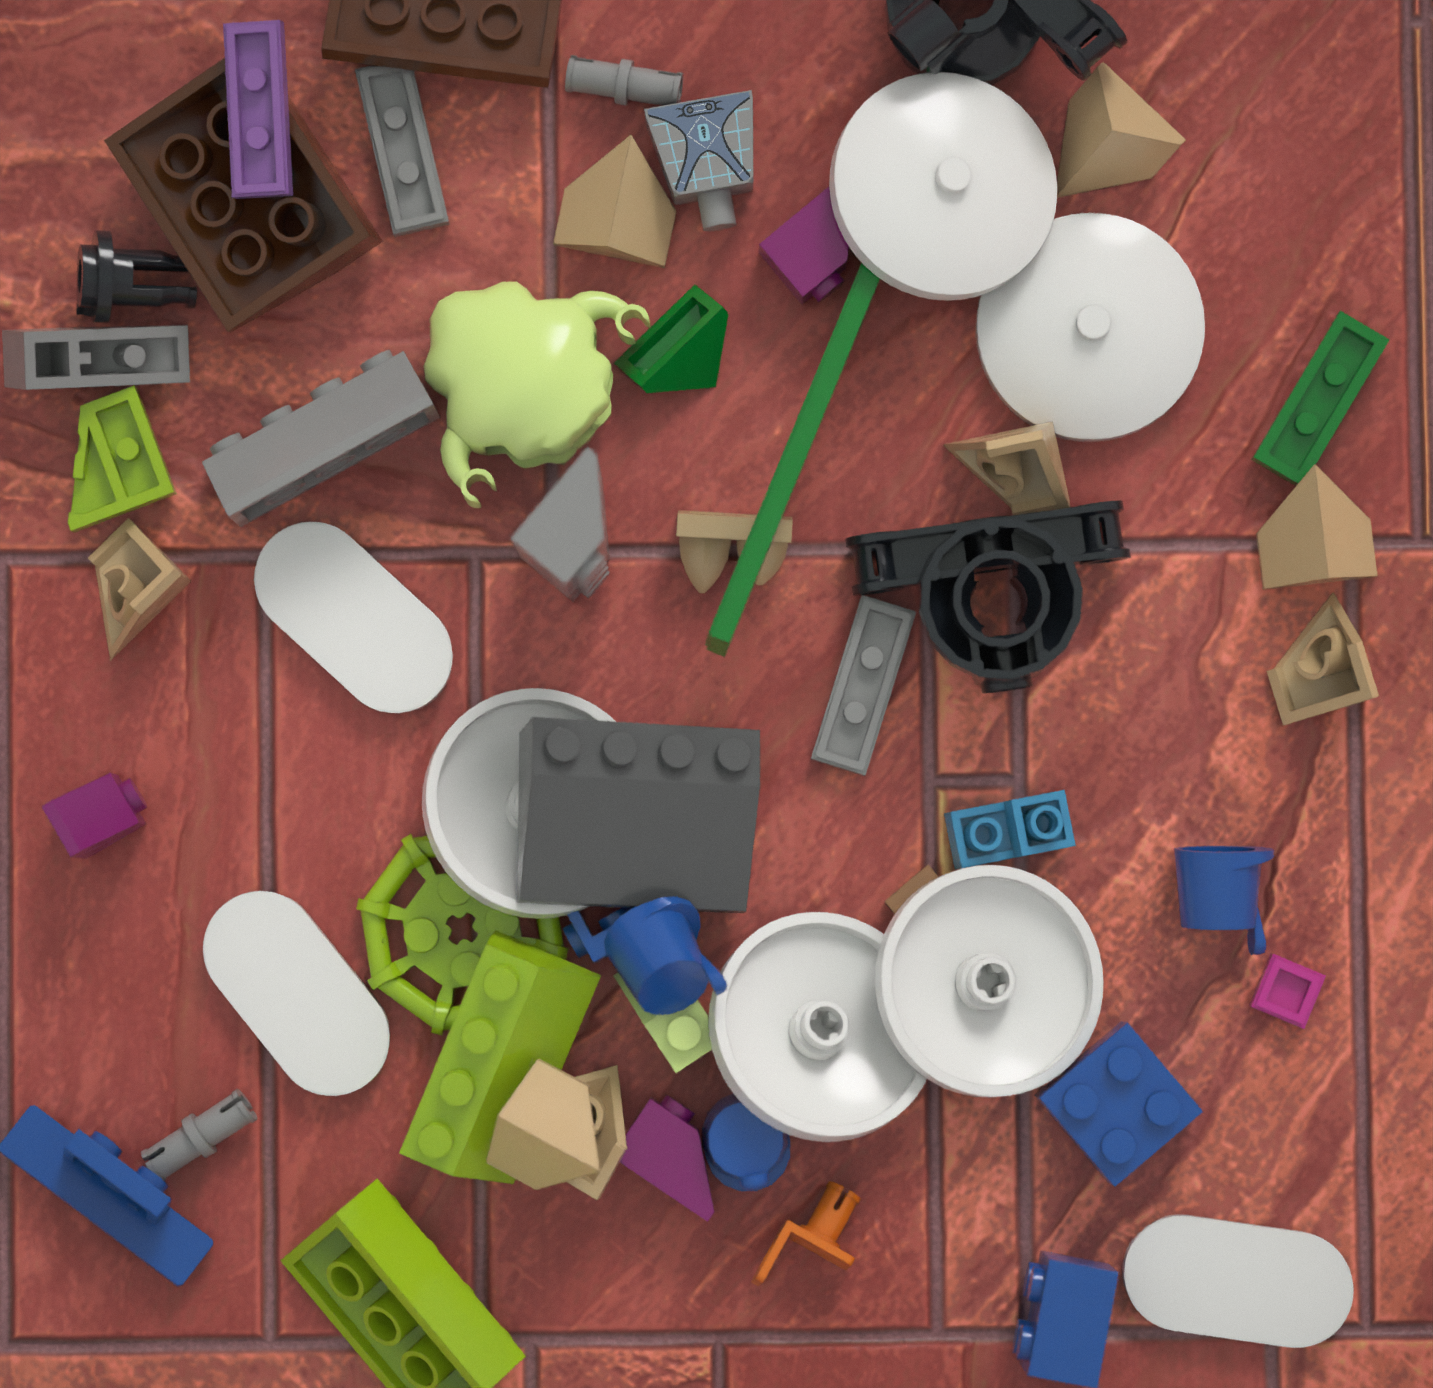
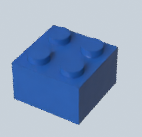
(1118, 1103)
(1065, 1318)

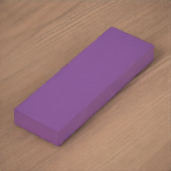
(258, 109)

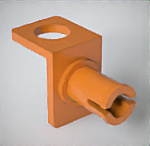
(818, 1235)

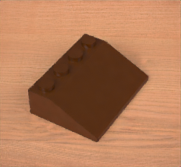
(239, 250)

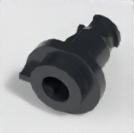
(107, 278)

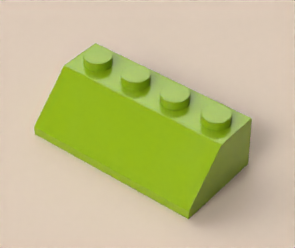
(512, 1014)
(400, 1299)

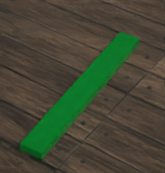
(792, 462)

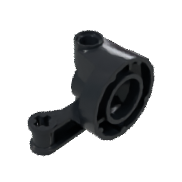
(1001, 38)
(1042, 558)

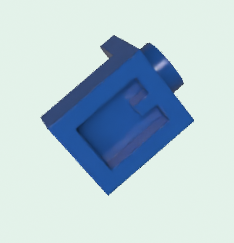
(582, 938)

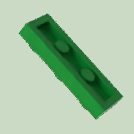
(1320, 398)

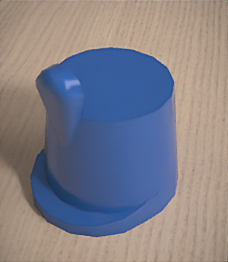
(1222, 889)
(660, 956)
(742, 1147)

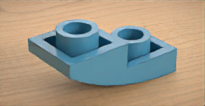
(1009, 829)

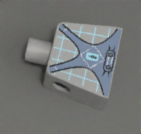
(706, 152)

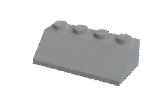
(320, 438)
(568, 531)

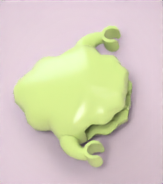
(520, 375)

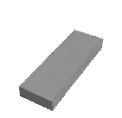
(402, 149)
(863, 685)

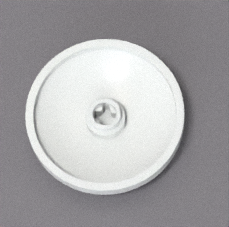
(943, 186)
(1093, 330)
(474, 795)
(989, 981)
(806, 1031)

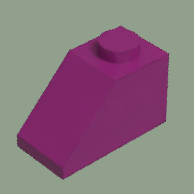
(808, 251)
(96, 814)
(670, 1154)

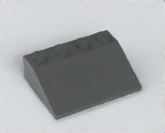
(636, 813)

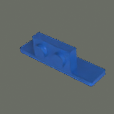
(108, 1192)

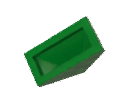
(680, 347)

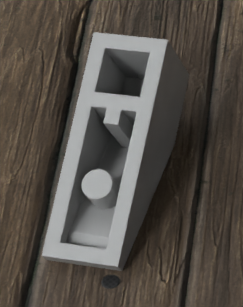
(95, 356)

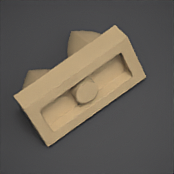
(707, 541)

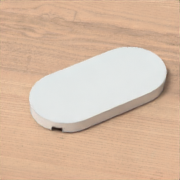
(353, 617)
(296, 993)
(1238, 1281)

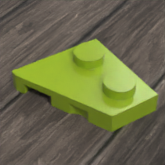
(116, 461)

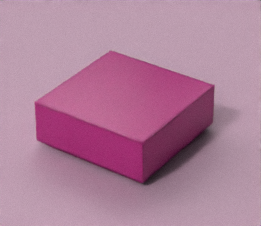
(1287, 991)

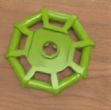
(428, 934)

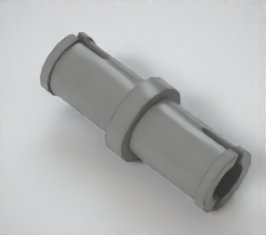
(623, 81)
(199, 1135)

